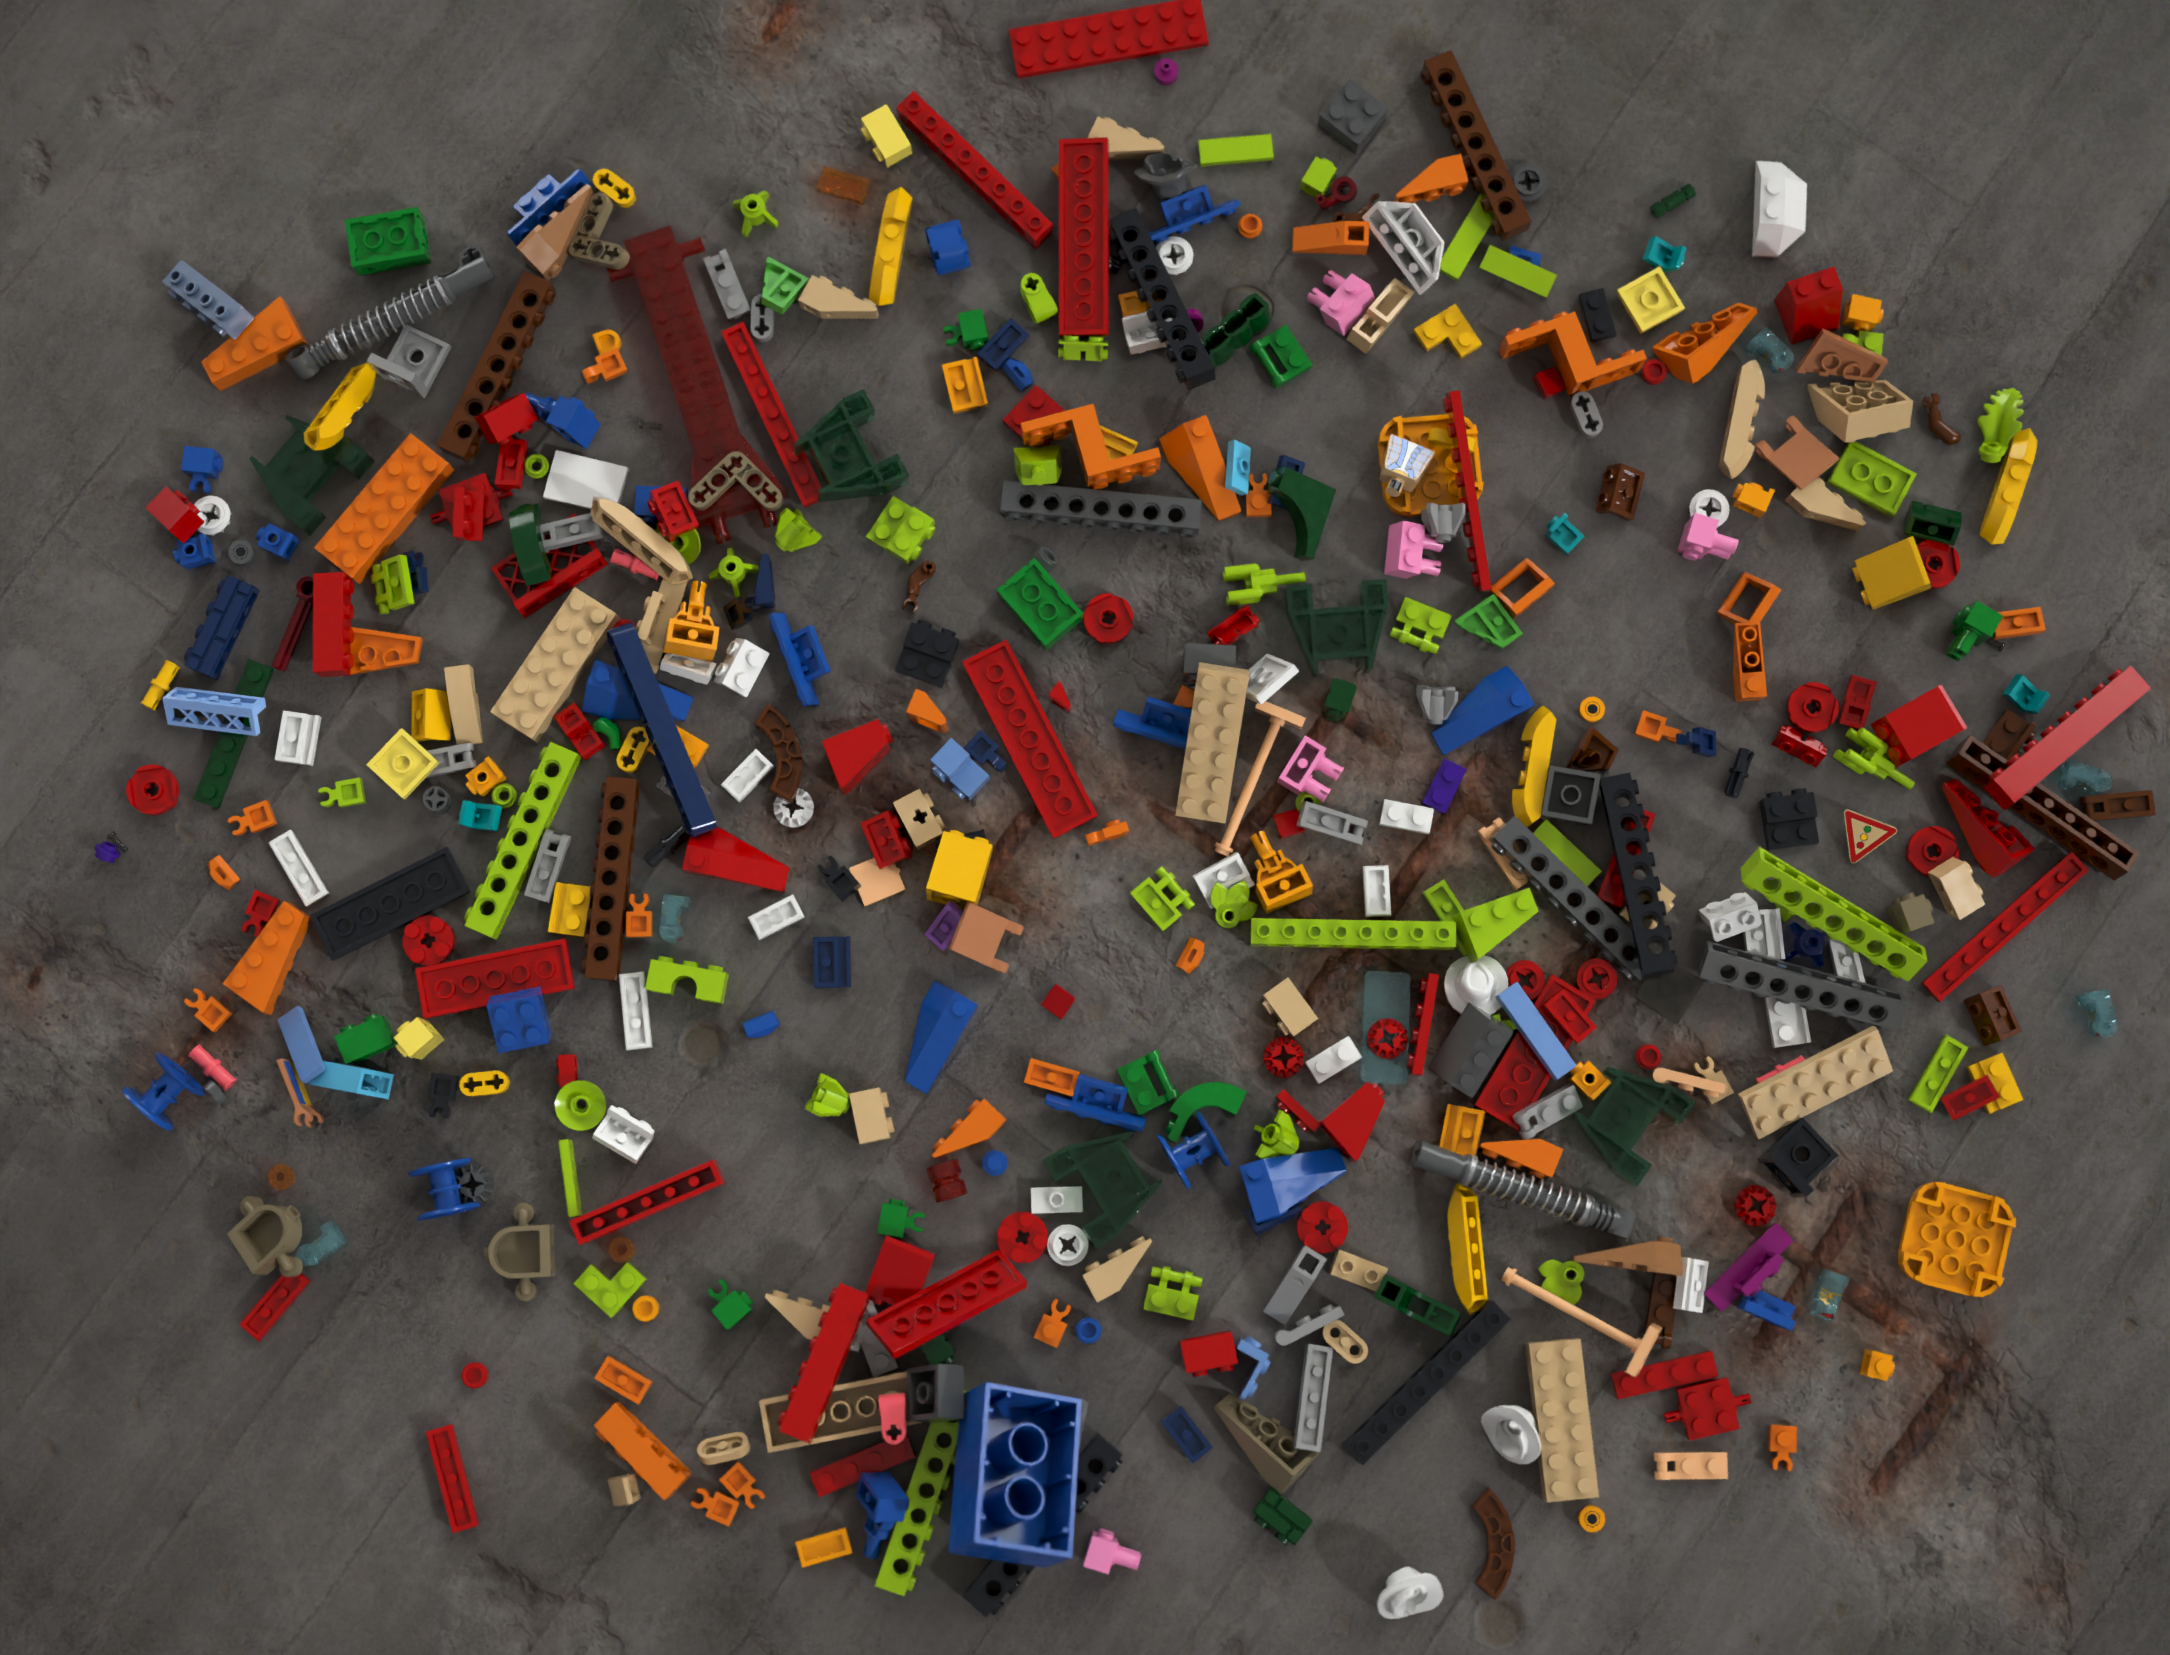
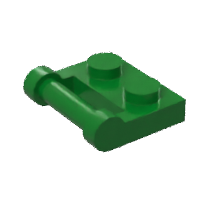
(1286, 351)
(1140, 1086)

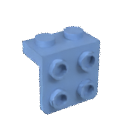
(1252, 1348)

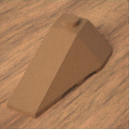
(547, 246)
(1648, 1256)

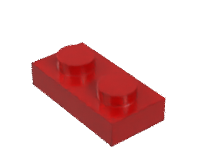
(511, 464)
(1569, 1016)
(1970, 1097)
(1304, 1119)

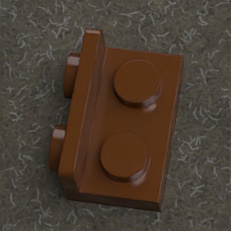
(1620, 491)
(2009, 734)
(1992, 1015)

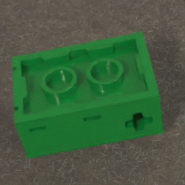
(388, 241)
(1040, 604)

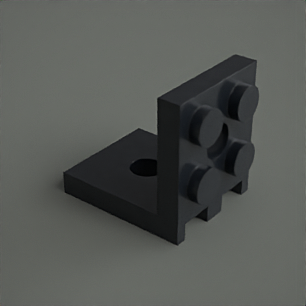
(1788, 1170)

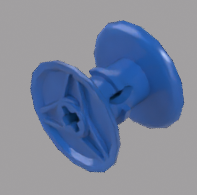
(163, 1091)
(1193, 1150)
(444, 1189)

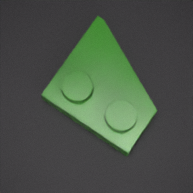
(781, 286)
(1490, 623)

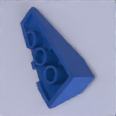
(609, 697)
(1486, 707)
(939, 1027)
(1283, 1181)

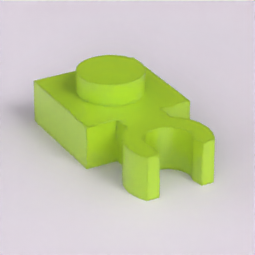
(347, 793)

